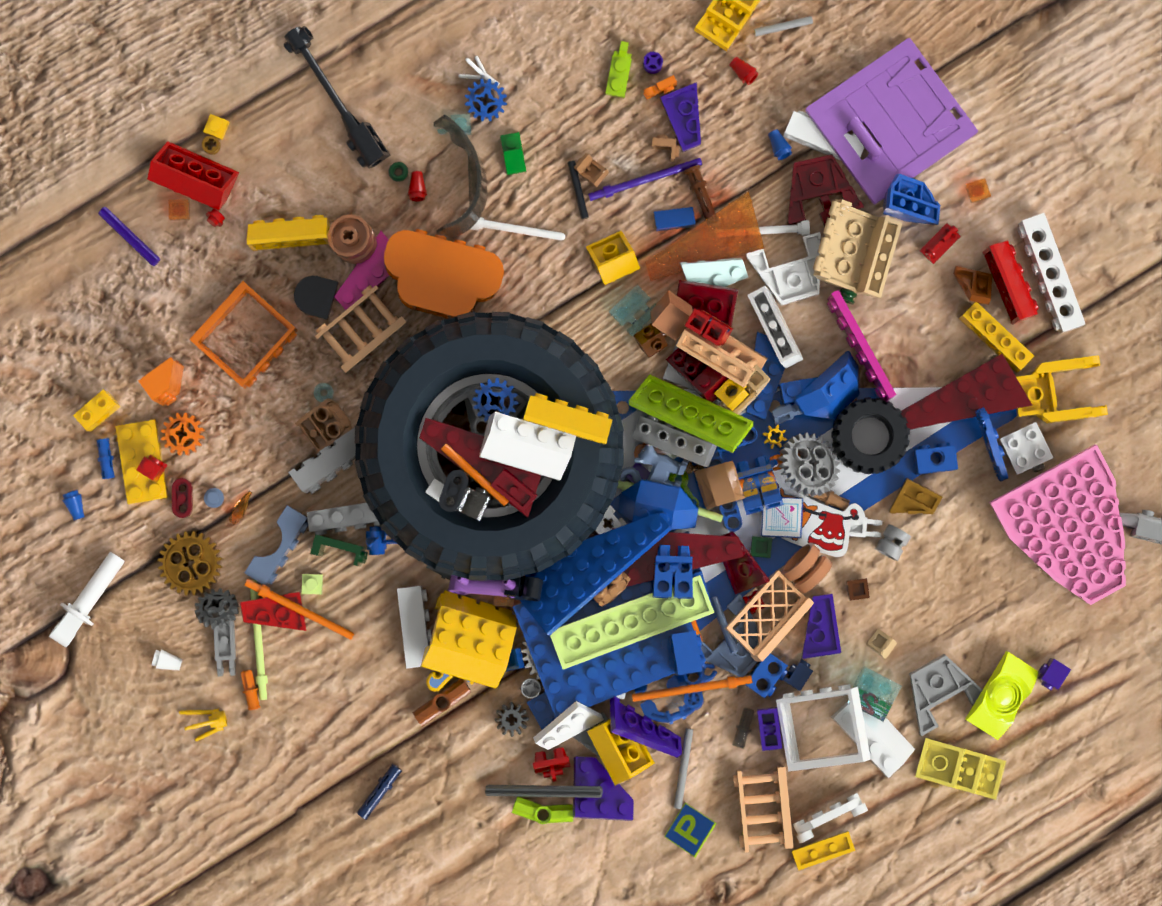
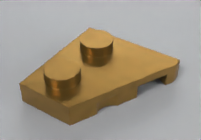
(915, 499)

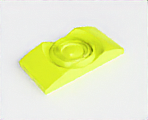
(1002, 696)

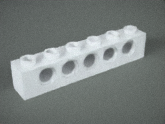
(1039, 225)

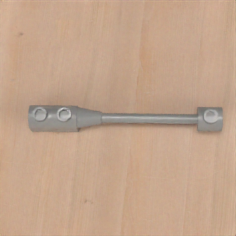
(1143, 525)

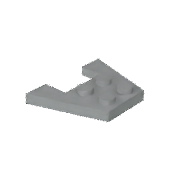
(935, 684)

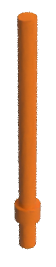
(264, 591)
(730, 682)

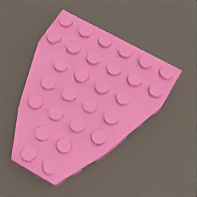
(1070, 524)

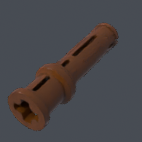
(700, 184)

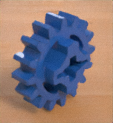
(487, 91)
(503, 394)

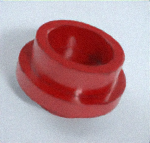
(215, 218)

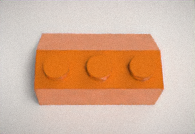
(164, 382)

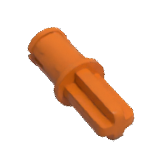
(250, 690)

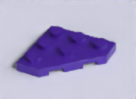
(615, 801)

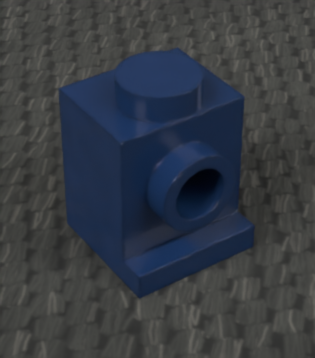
(798, 674)

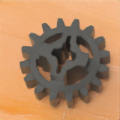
(216, 608)

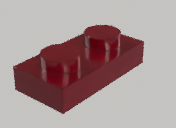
(513, 490)

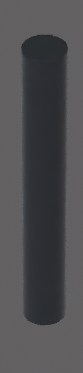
(578, 190)

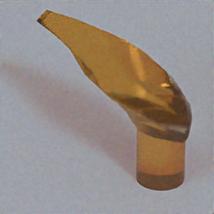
(240, 508)

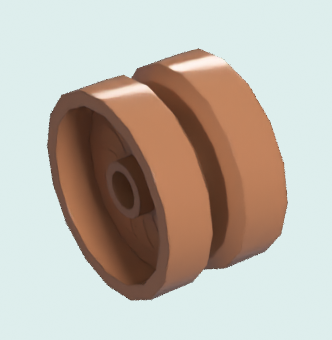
(352, 239)
(806, 568)

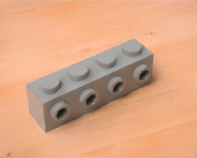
(673, 441)
(340, 518)

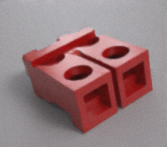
(709, 327)

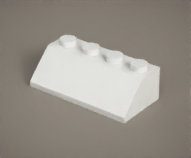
(527, 445)
(885, 743)

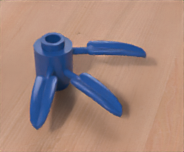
(376, 541)

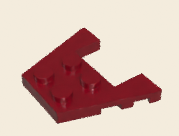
(816, 179)

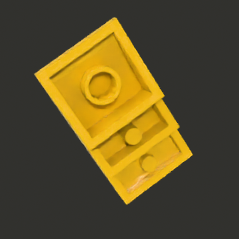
(725, 20)

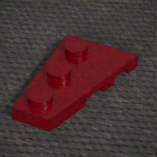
(744, 571)

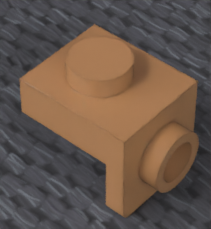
(662, 142)
(590, 170)

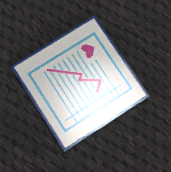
(783, 520)

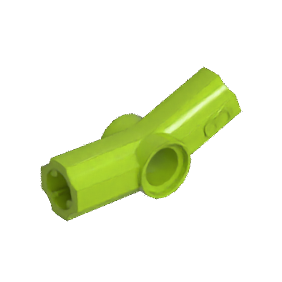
(556, 813)

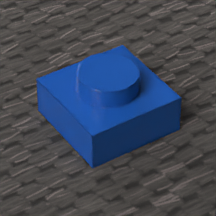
(515, 660)

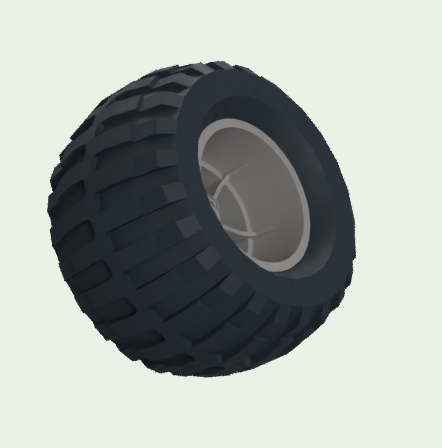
(429, 379)

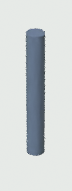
(723, 623)

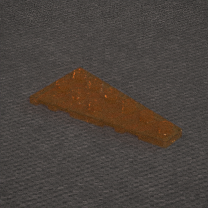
(721, 236)

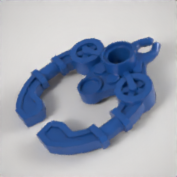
(692, 701)

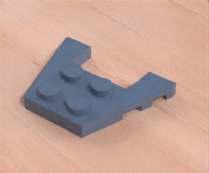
(740, 662)

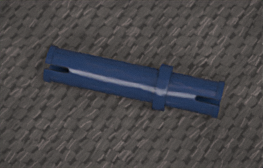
(385, 784)

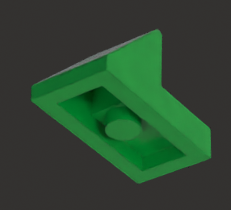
(513, 153)

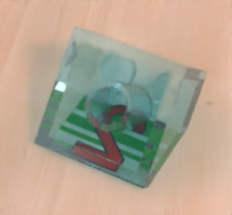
(876, 693)

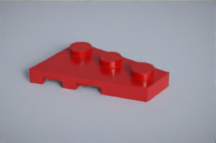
(271, 613)

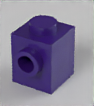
(1053, 674)

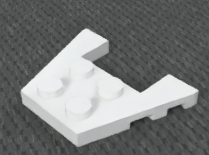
(790, 280)

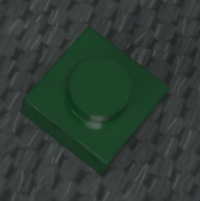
(761, 547)

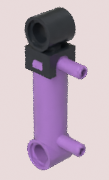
(518, 588)

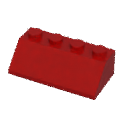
(192, 175)
(1010, 282)

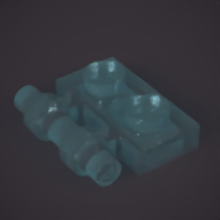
(629, 306)

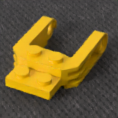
(1041, 391)

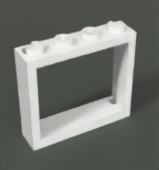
(789, 737)

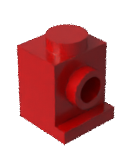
(151, 467)

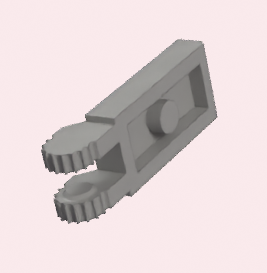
(225, 647)

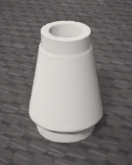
(165, 660)

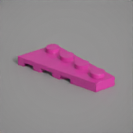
(367, 273)

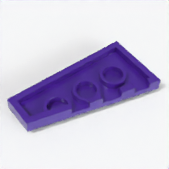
(642, 730)

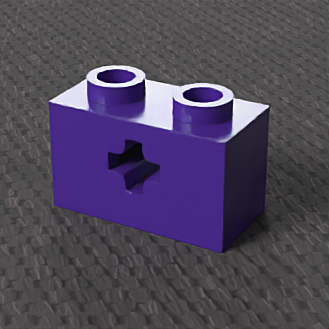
(769, 728)

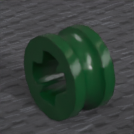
(848, 296)

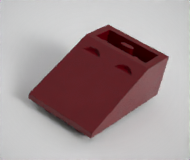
(697, 374)

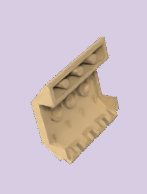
(856, 249)

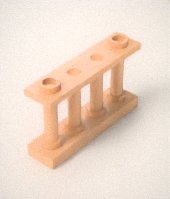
(363, 347)
(731, 360)
(782, 817)

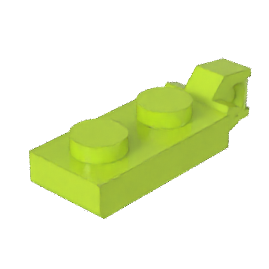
(619, 72)

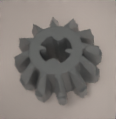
(517, 714)

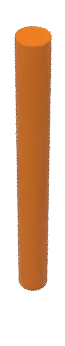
(473, 473)

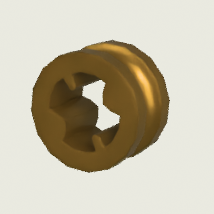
(215, 150)

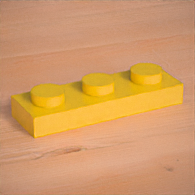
(823, 850)

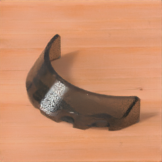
(477, 181)

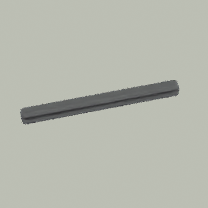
(544, 791)

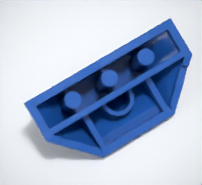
(911, 201)
(831, 390)
(653, 497)

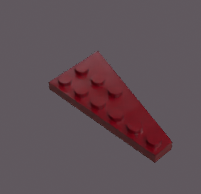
(987, 386)
(468, 447)
(703, 548)

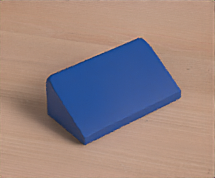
(674, 219)

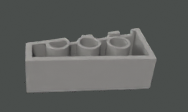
(327, 464)

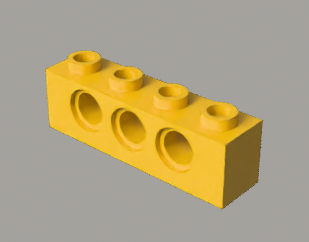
(996, 336)

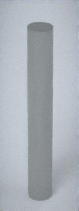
(783, 26)

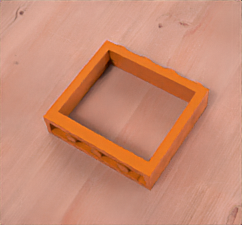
(219, 315)

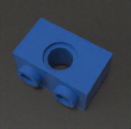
(947, 461)

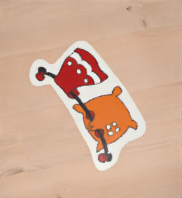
(822, 524)

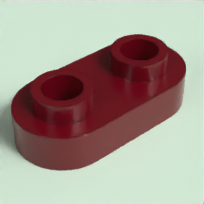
(182, 498)

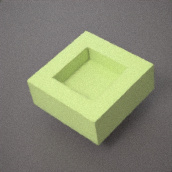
(312, 584)

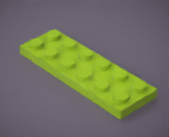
(691, 413)

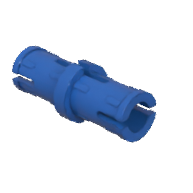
(105, 458)

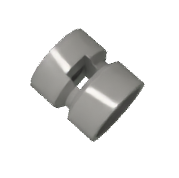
(891, 549)

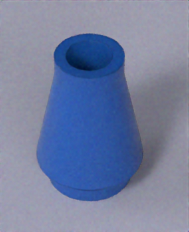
(780, 146)
(74, 504)

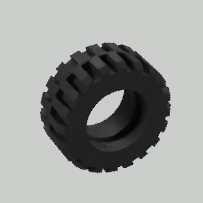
(894, 423)

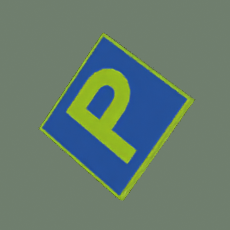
(690, 830)

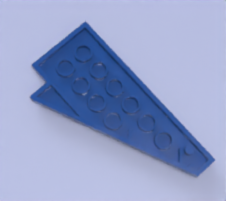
(590, 568)

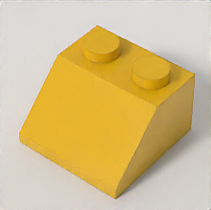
(613, 257)

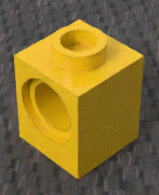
(731, 401)

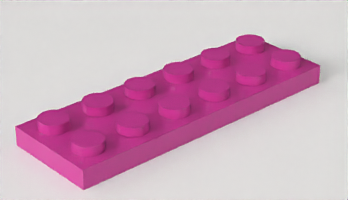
(857, 340)

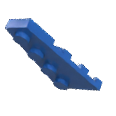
(774, 370)

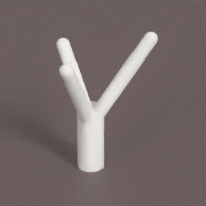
(480, 70)

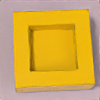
(216, 127)

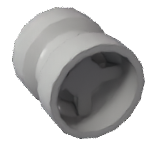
(531, 688)

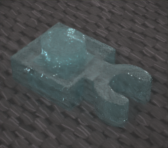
(463, 121)

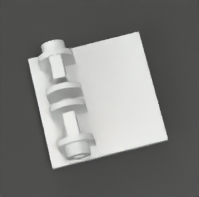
(1026, 448)

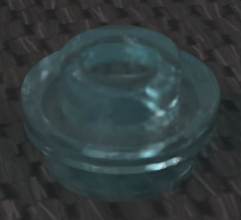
(319, 388)

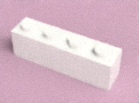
(804, 131)
(775, 327)
(414, 623)

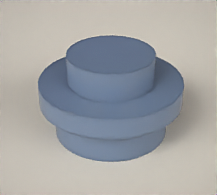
(214, 497)

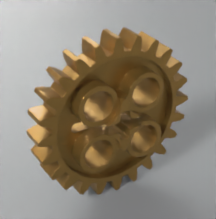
(173, 571)

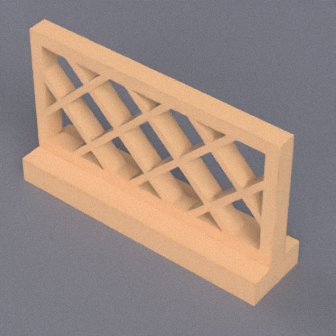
(778, 630)

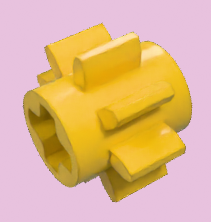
(775, 431)

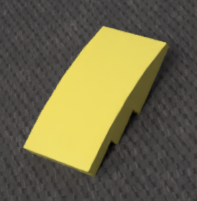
(960, 768)

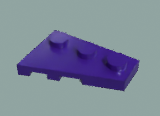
(683, 115)
(821, 629)

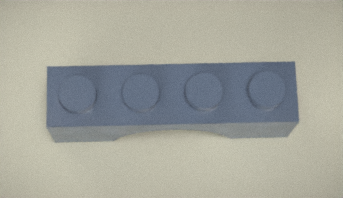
(291, 525)

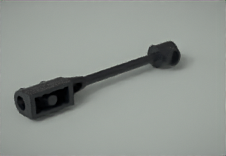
(361, 136)

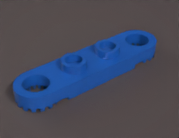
(990, 438)

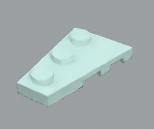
(718, 273)

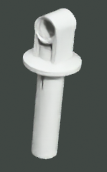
(78, 612)

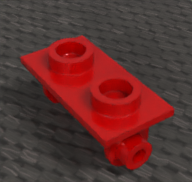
(940, 243)

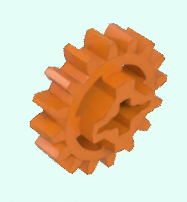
(182, 442)

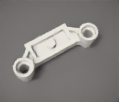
(804, 829)

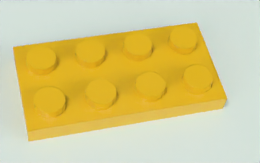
(134, 443)

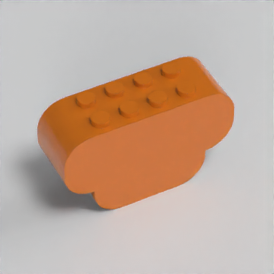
(441, 274)

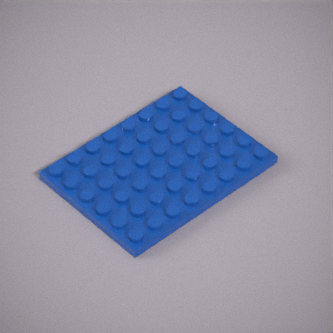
(606, 674)

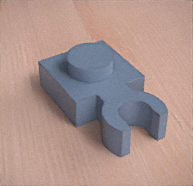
(784, 413)

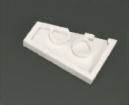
(568, 724)

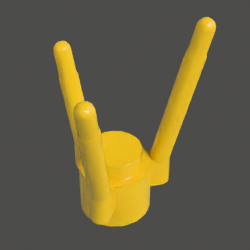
(216, 720)

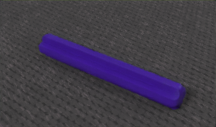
(129, 236)

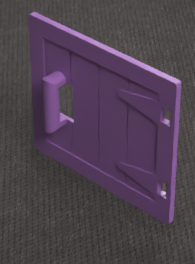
(902, 111)

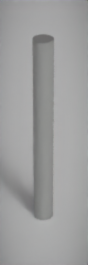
(683, 768)

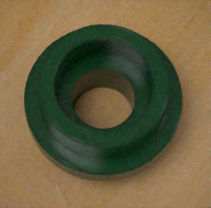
(398, 165)

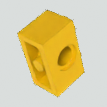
(96, 410)

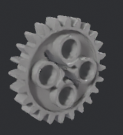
(809, 464)

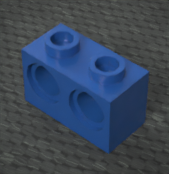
(761, 671)

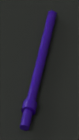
(608, 190)

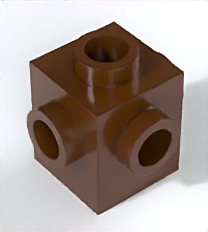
(650, 340)

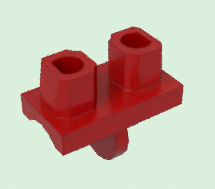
(551, 767)

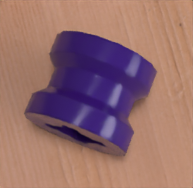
(654, 59)

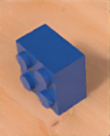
(686, 653)

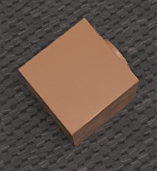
(671, 315)

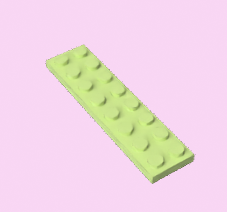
(627, 624)

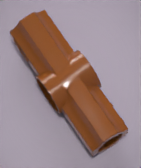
(431, 710)

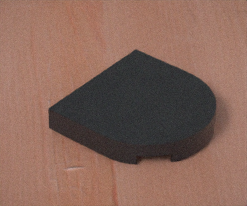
(315, 296)

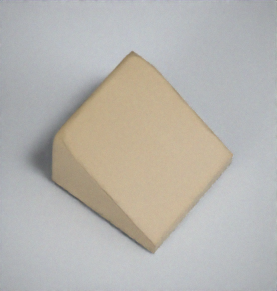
(881, 643)

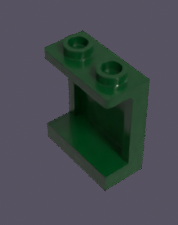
(320, 542)

